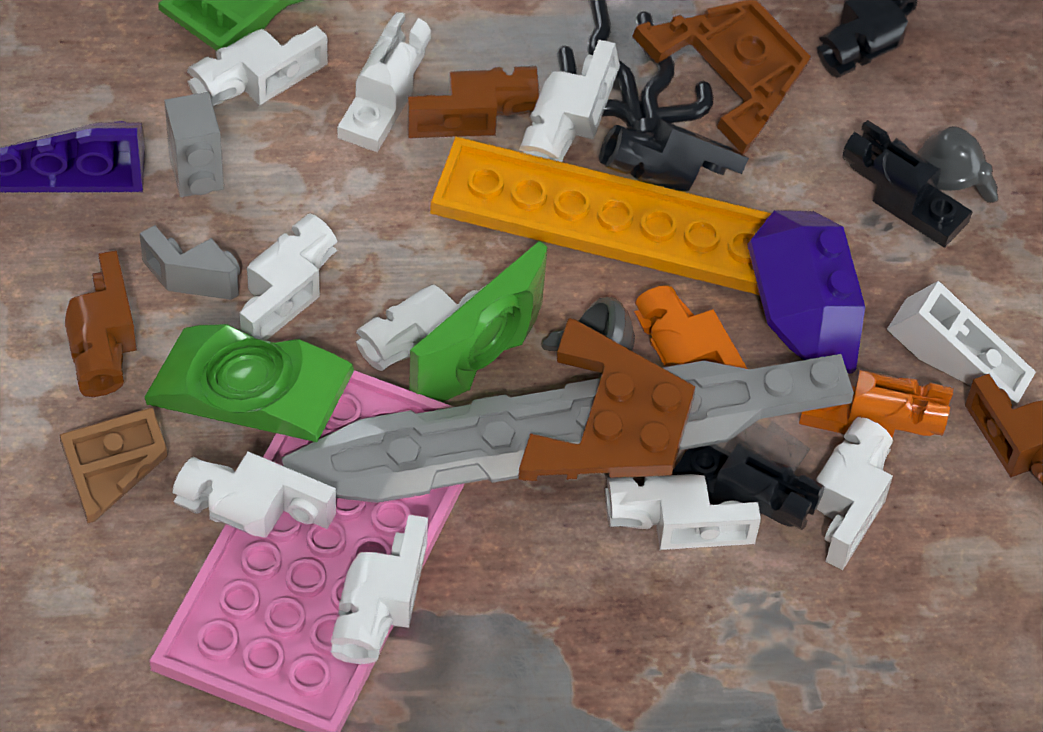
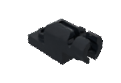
(864, 33)
(667, 155)
(906, 184)
(754, 478)

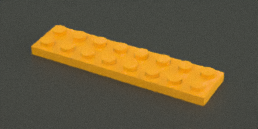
(599, 213)

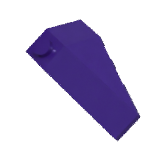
(77, 160)

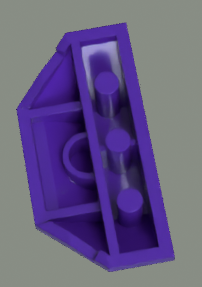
(809, 285)

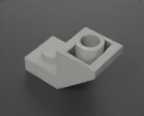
(198, 271)

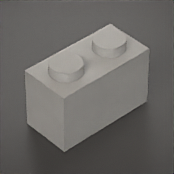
(194, 144)

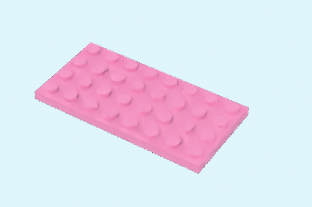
(268, 606)

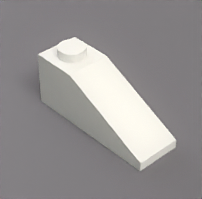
(957, 342)

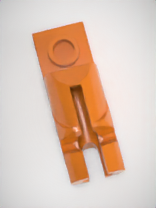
(680, 334)
(890, 403)

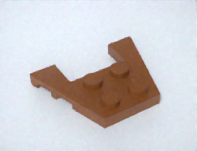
(745, 50)
(633, 419)

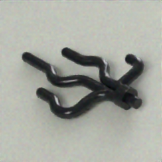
(636, 114)

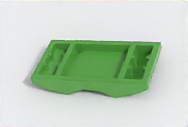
(222, 21)
(480, 329)
(251, 381)

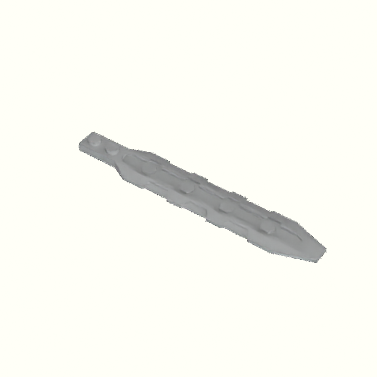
(487, 439)

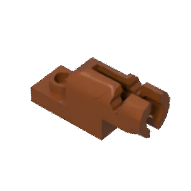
(473, 103)
(101, 330)
(1012, 433)

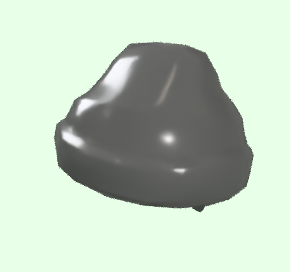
(960, 162)
(605, 317)

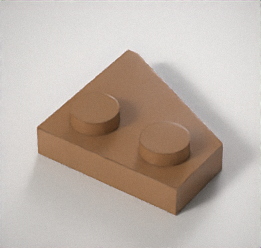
(112, 458)

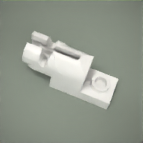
(259, 66)
(384, 84)
(571, 105)
(286, 277)
(406, 325)
(854, 487)
(253, 494)
(680, 512)
(379, 594)

